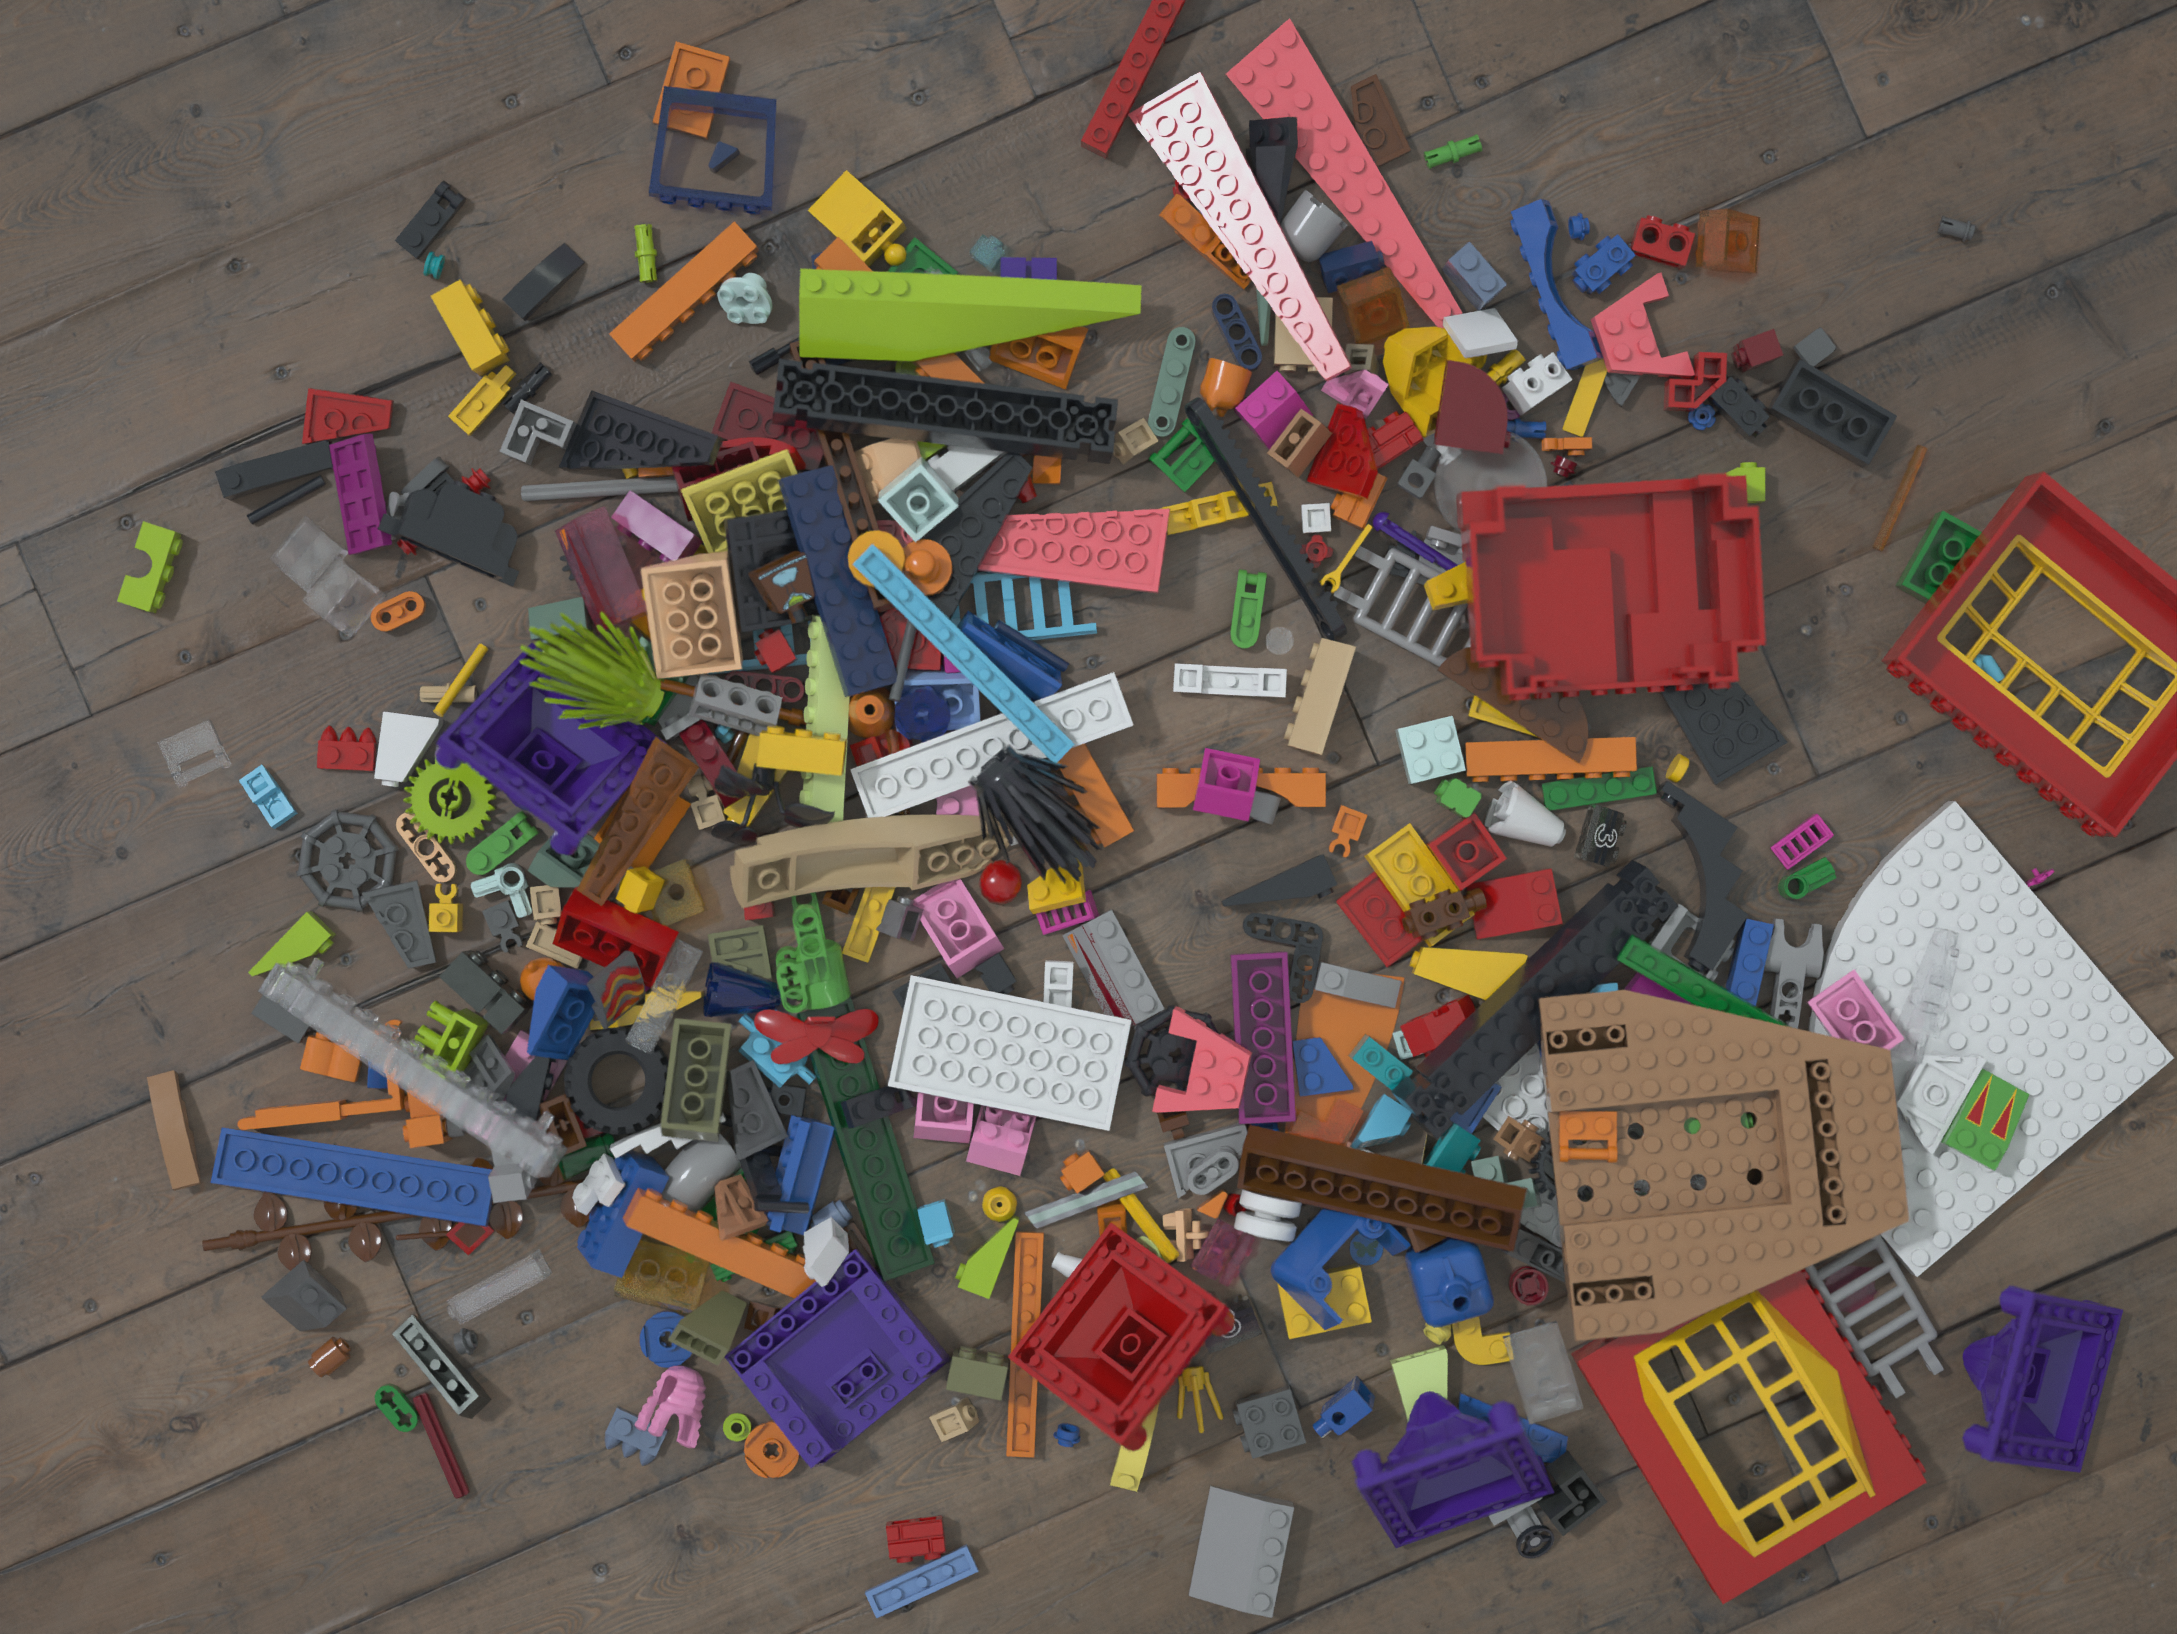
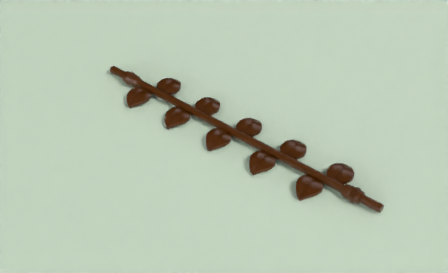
(366, 1237)

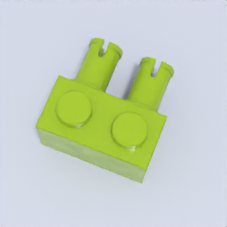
(460, 1037)

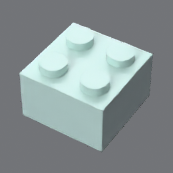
(918, 499)
(1430, 750)

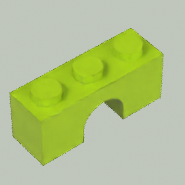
(147, 591)

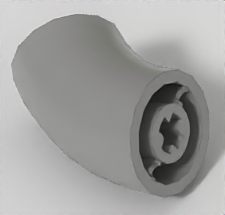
(698, 1171)

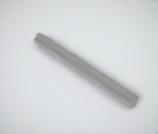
(598, 488)

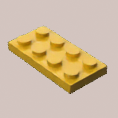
(1411, 873)

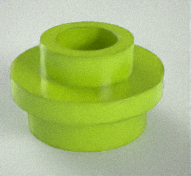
(737, 1418)

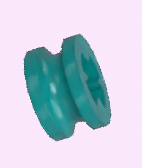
(434, 265)

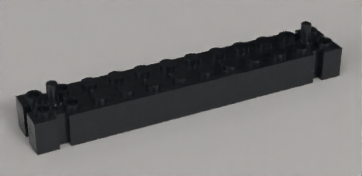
(945, 411)
(1510, 1018)

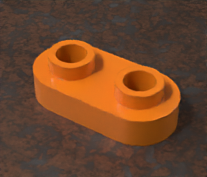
(398, 610)

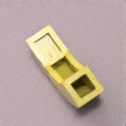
(1131, 1464)

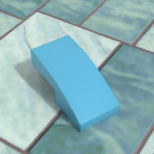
(268, 796)

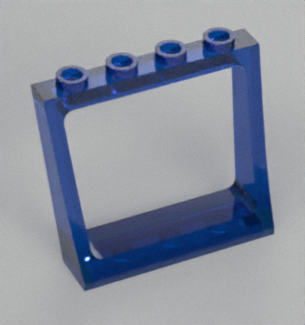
(723, 104)

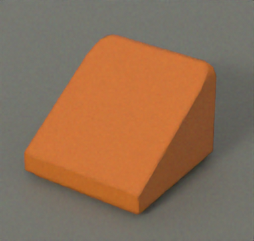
(1213, 1205)
(1113, 1213)

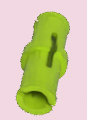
(645, 253)

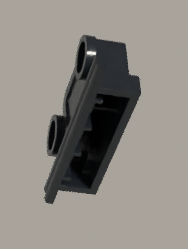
(458, 528)

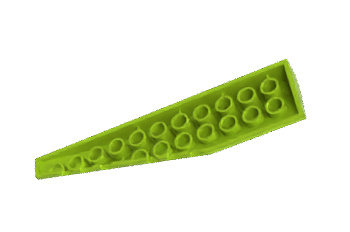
(941, 314)

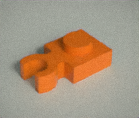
(1575, 446)
(1347, 826)

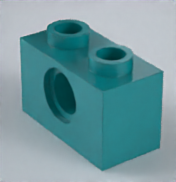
(1379, 1062)

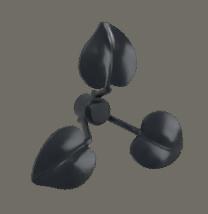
(736, 785)

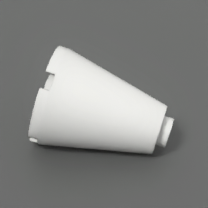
(1523, 817)

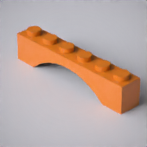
(1300, 789)

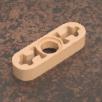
(433, 868)

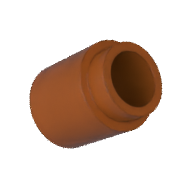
(329, 1356)

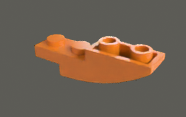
(1202, 238)

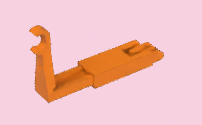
(325, 1110)

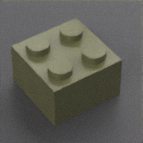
(977, 1373)

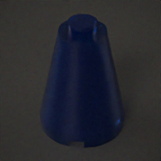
(737, 992)

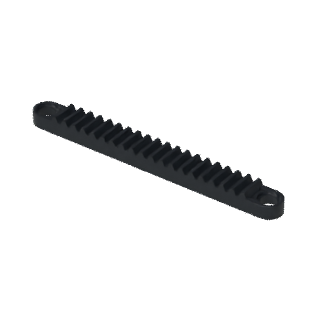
(1265, 518)

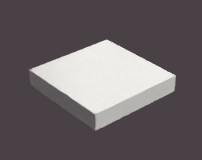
(1480, 333)

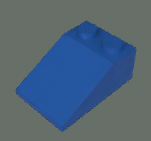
(560, 1012)

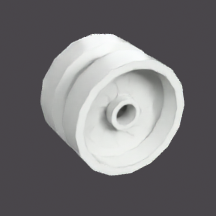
(1267, 1219)

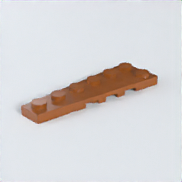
(646, 803)

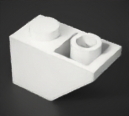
(824, 1250)

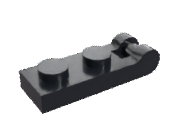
(430, 220)
(875, 1105)

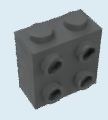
(1269, 1422)

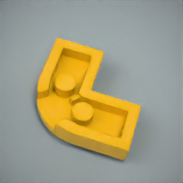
(1477, 1347)

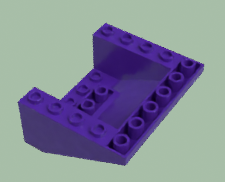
(837, 1360)

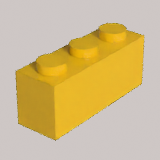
(801, 751)

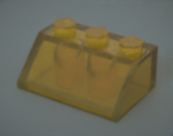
(663, 1278)

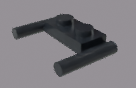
(764, 1183)

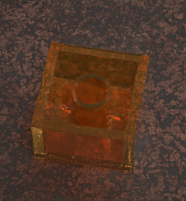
(1373, 306)

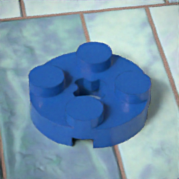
(651, 1340)

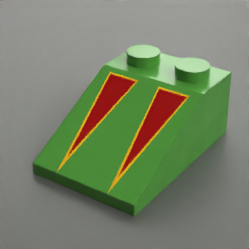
(1986, 1120)

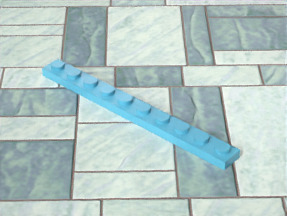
(963, 654)

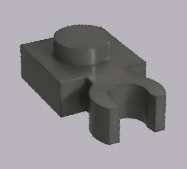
(502, 920)

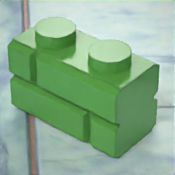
(1457, 797)

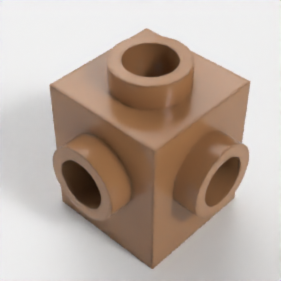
(1519, 1139)

